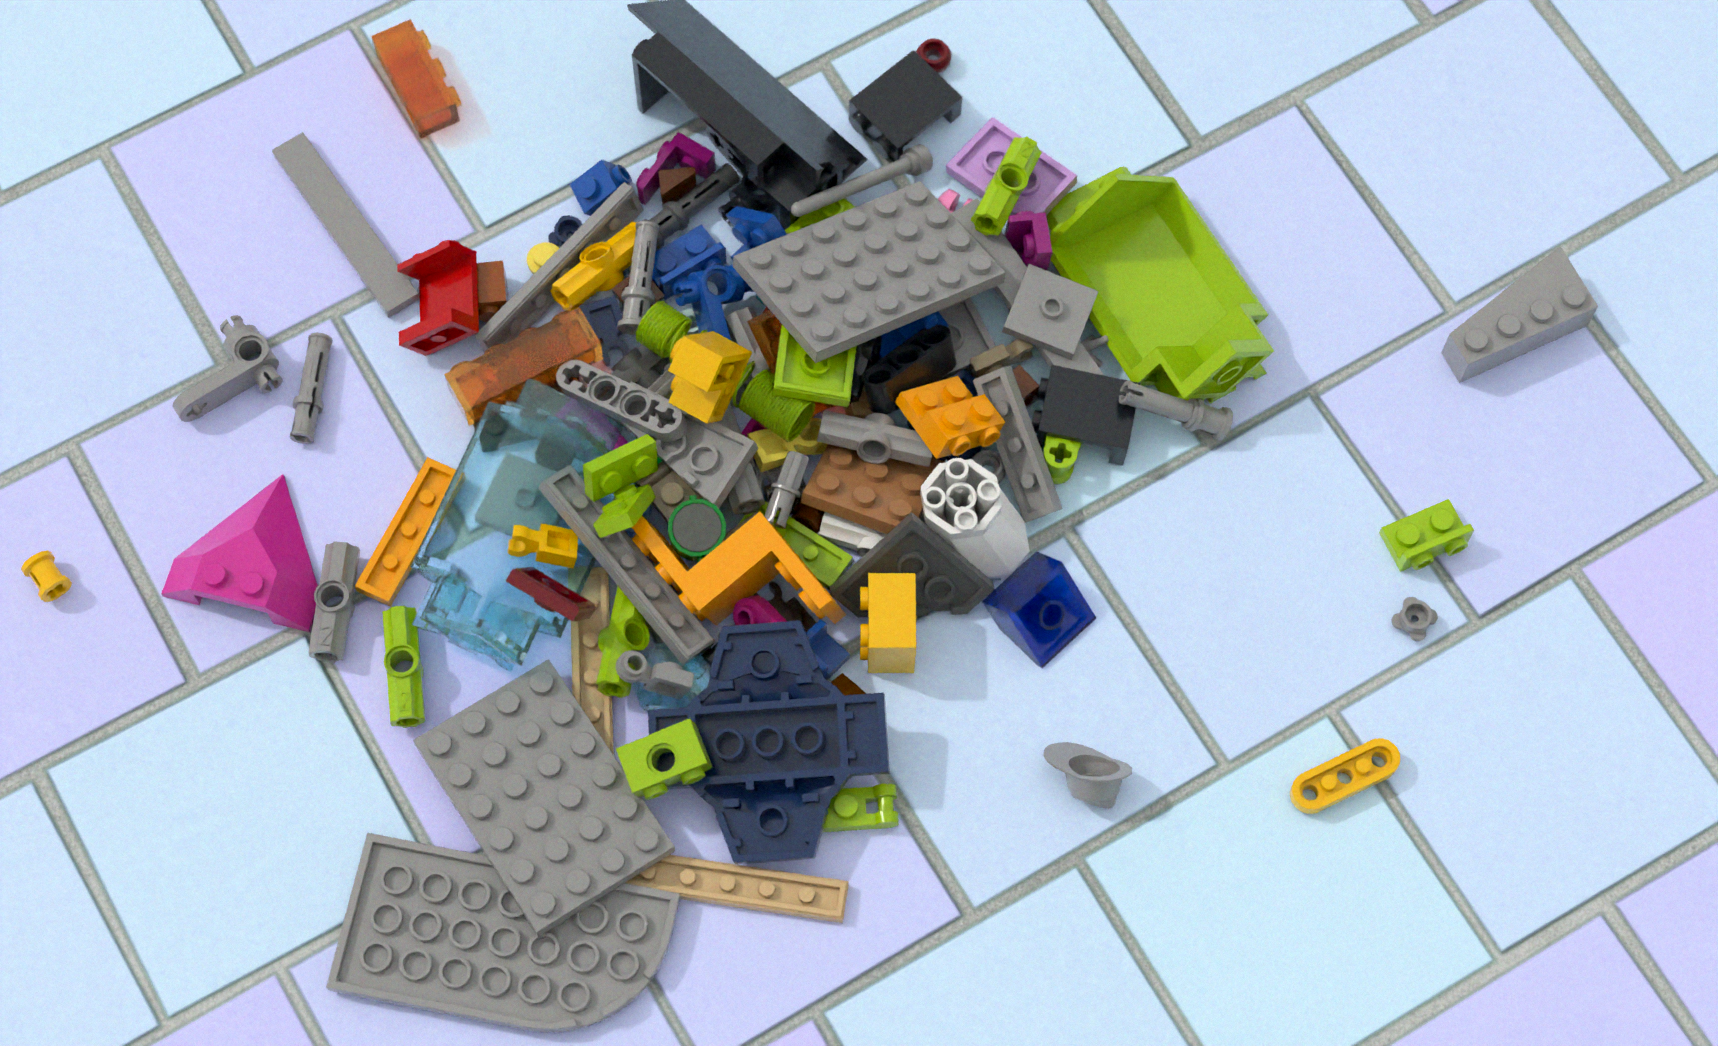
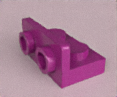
(1030, 238)

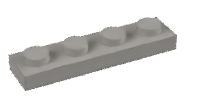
(1020, 446)

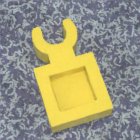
(773, 448)

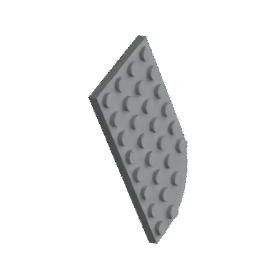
(449, 939)

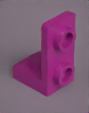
(679, 151)

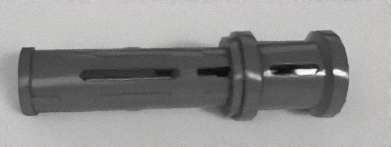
(677, 214)

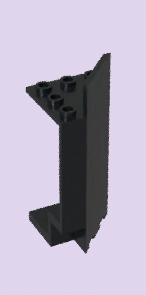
(784, 142)

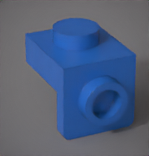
(598, 185)

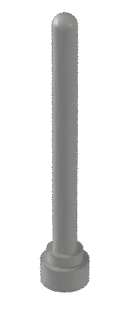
(913, 162)

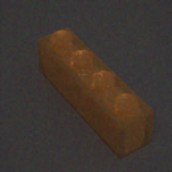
(533, 355)

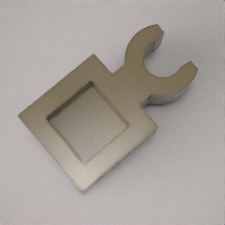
(999, 357)

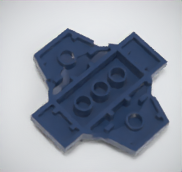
(776, 741)

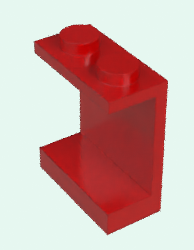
(445, 295)

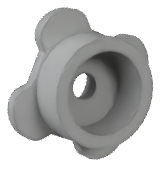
(1414, 607)

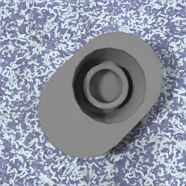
(1088, 773)

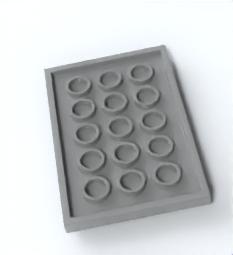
(868, 271)
(543, 797)

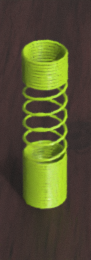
(783, 415)

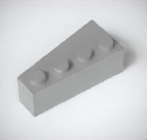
(1525, 316)

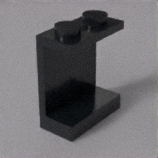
(903, 105)
(1084, 410)

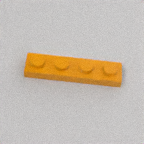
(402, 539)

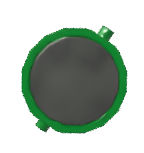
(696, 528)

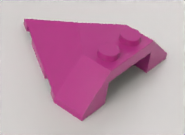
(252, 562)

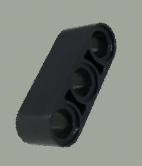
(910, 365)

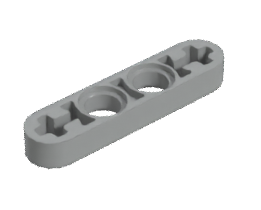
(618, 404)

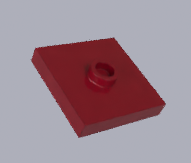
(551, 594)

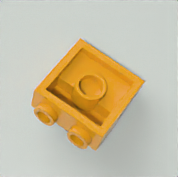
(950, 417)

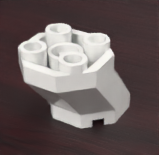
(975, 517)

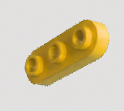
(1355, 764)

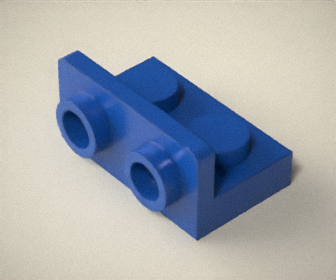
(754, 227)
(686, 255)

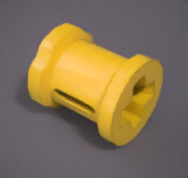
(46, 576)

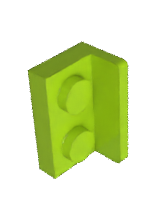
(1425, 535)

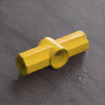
(599, 269)

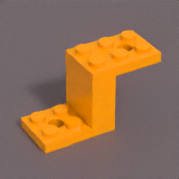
(735, 570)

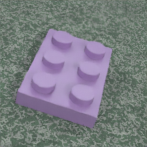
(982, 155)

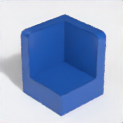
(828, 652)

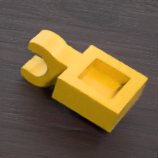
(550, 543)

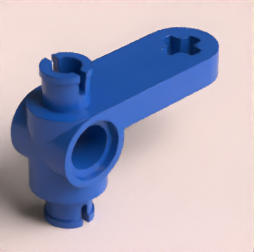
(705, 304)

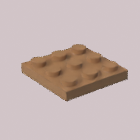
(866, 492)

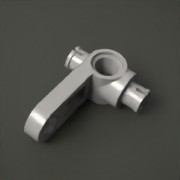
(234, 378)

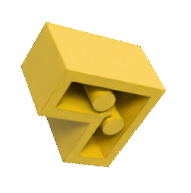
(706, 374)
(891, 628)

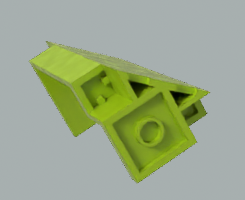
(1163, 285)

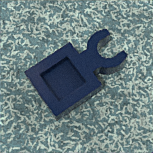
(604, 318)

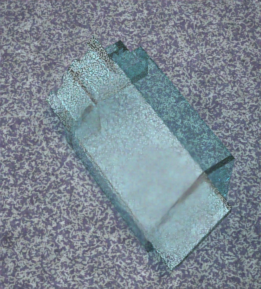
(487, 496)

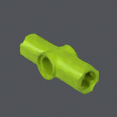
(1006, 186)
(625, 633)
(404, 688)

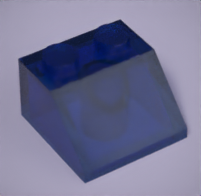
(1039, 608)

